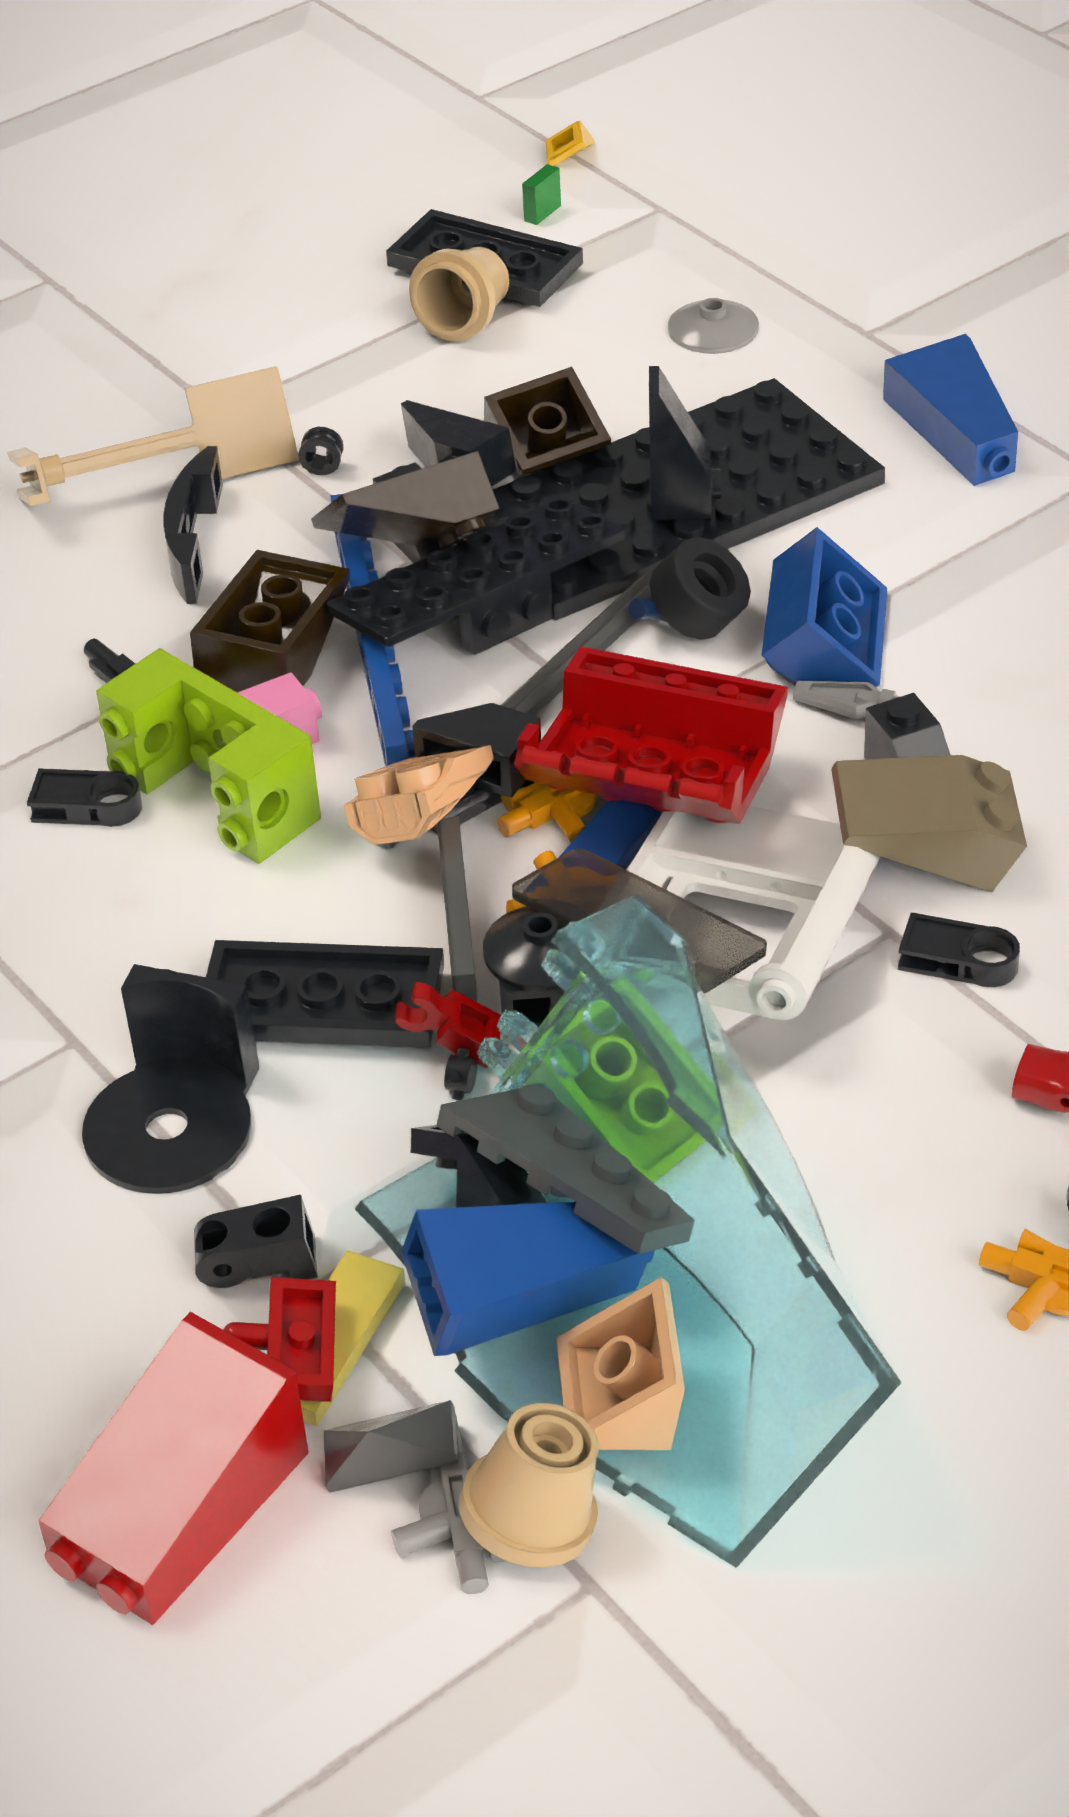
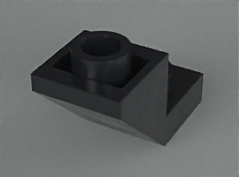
(478, 1178)

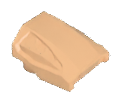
(413, 794)

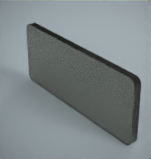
(586, 883)

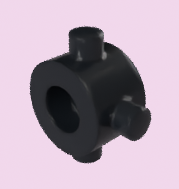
(460, 1073)

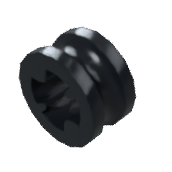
(317, 463)

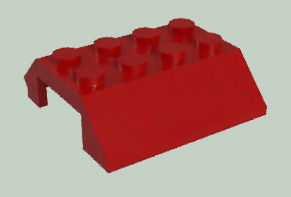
(657, 735)

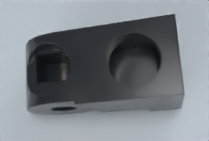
(255, 1243)

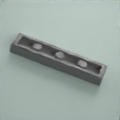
(456, 908)

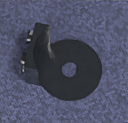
(191, 1061)

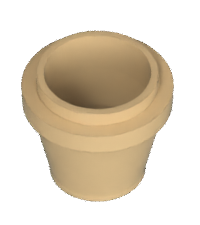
(458, 291)
(534, 1488)

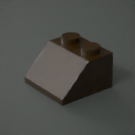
(547, 420)

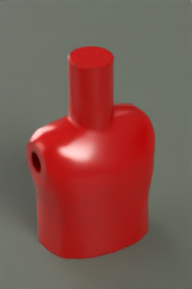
(1043, 1078)

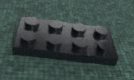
(534, 263)
(328, 989)

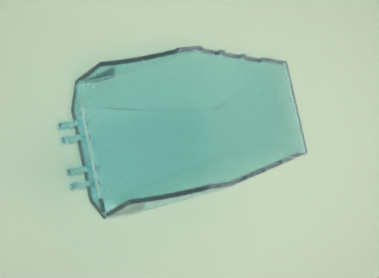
(763, 1318)

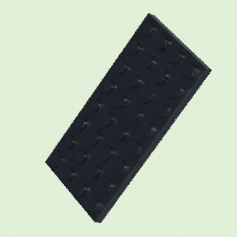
(775, 469)

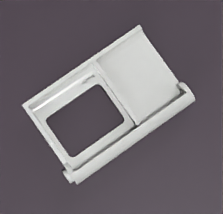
(772, 863)

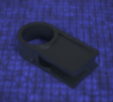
(75, 797)
(947, 949)

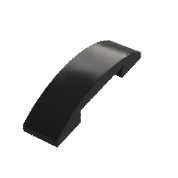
(192, 493)

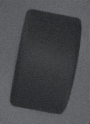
(699, 588)

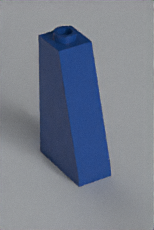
(954, 407)
(509, 1269)

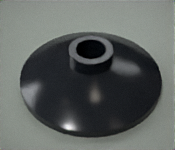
(517, 947)

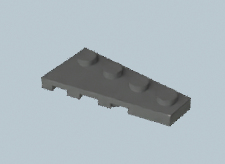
(570, 1162)

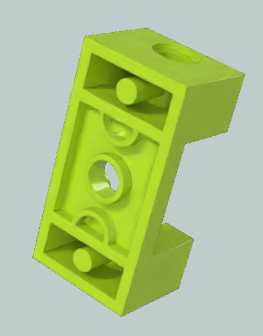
(260, 766)

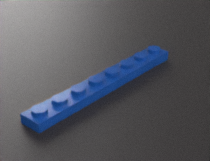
(382, 678)

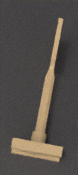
(237, 414)

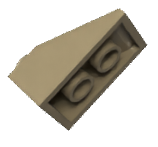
(932, 814)

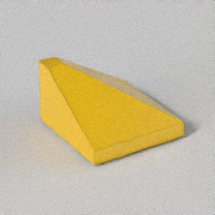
(568, 143)

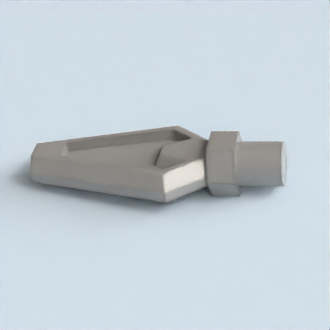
(841, 697)

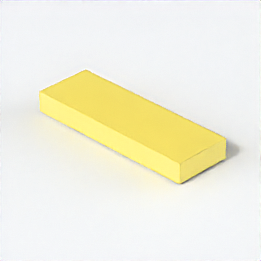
(363, 1298)

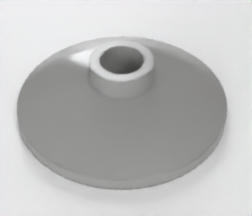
(713, 326)

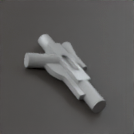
(442, 1521)

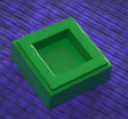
(541, 194)

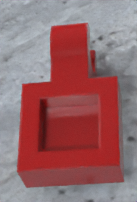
(455, 1017)

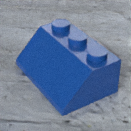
(824, 615)

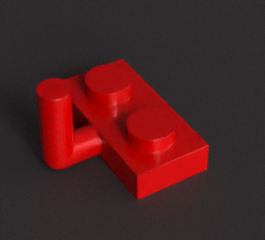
(298, 1332)

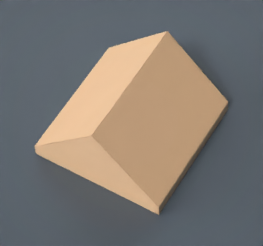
(626, 1371)

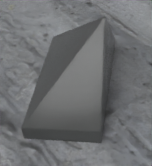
(390, 1446)

